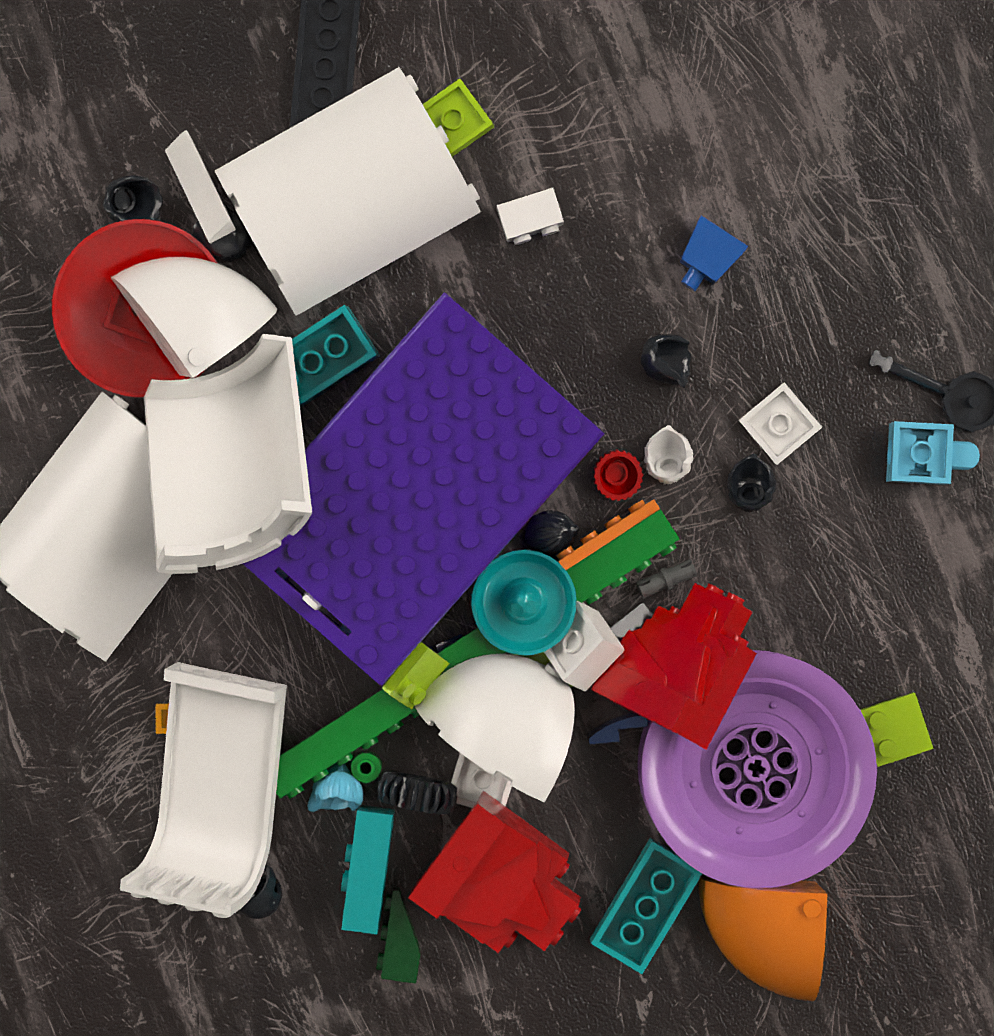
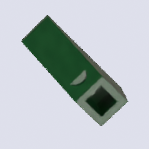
(402, 947)

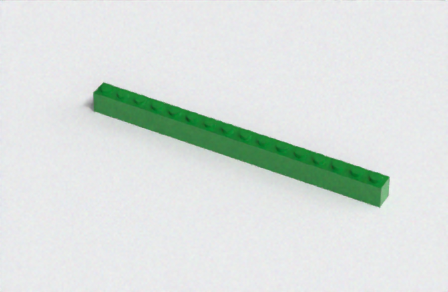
(383, 712)

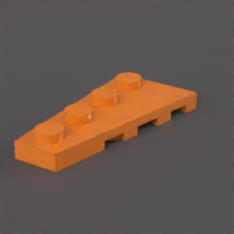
(615, 528)

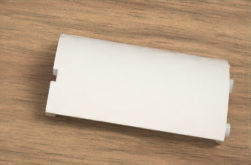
(348, 190)
(227, 461)
(84, 532)

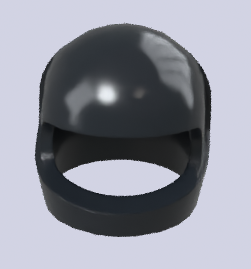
(265, 898)

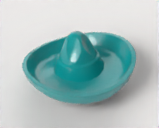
(524, 602)

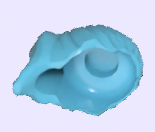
(336, 791)

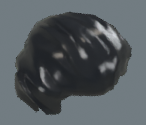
(751, 483)
(550, 533)

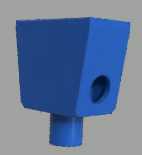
(709, 253)

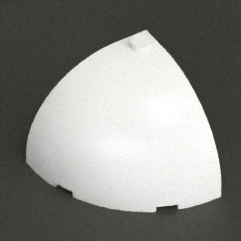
(194, 308)
(505, 718)

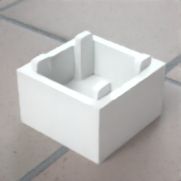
(585, 649)

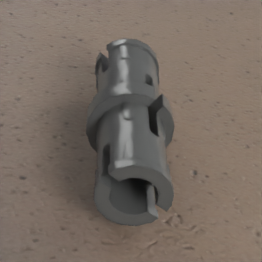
(666, 579)

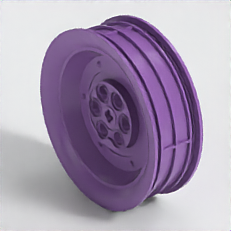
(774, 836)

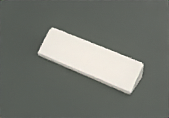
(199, 188)

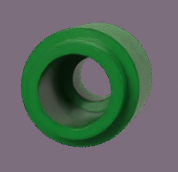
(371, 758)

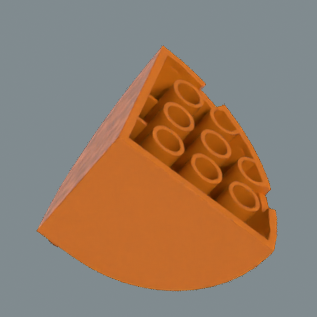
(770, 933)

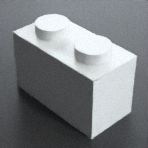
(530, 216)

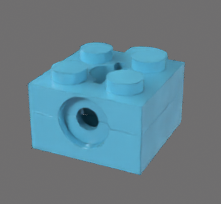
(926, 453)

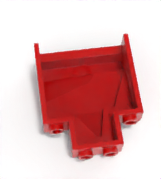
(683, 664)
(499, 880)

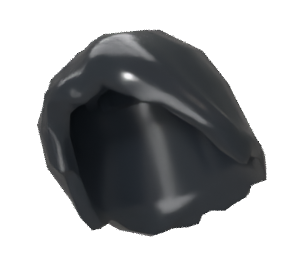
(132, 199)
(229, 246)
(667, 359)

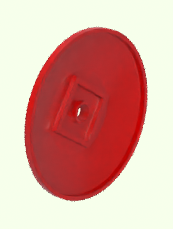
(95, 318)

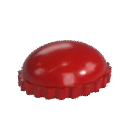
(618, 475)

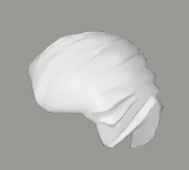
(668, 455)

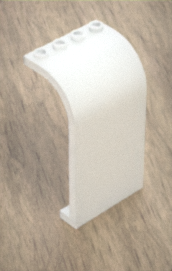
(214, 791)

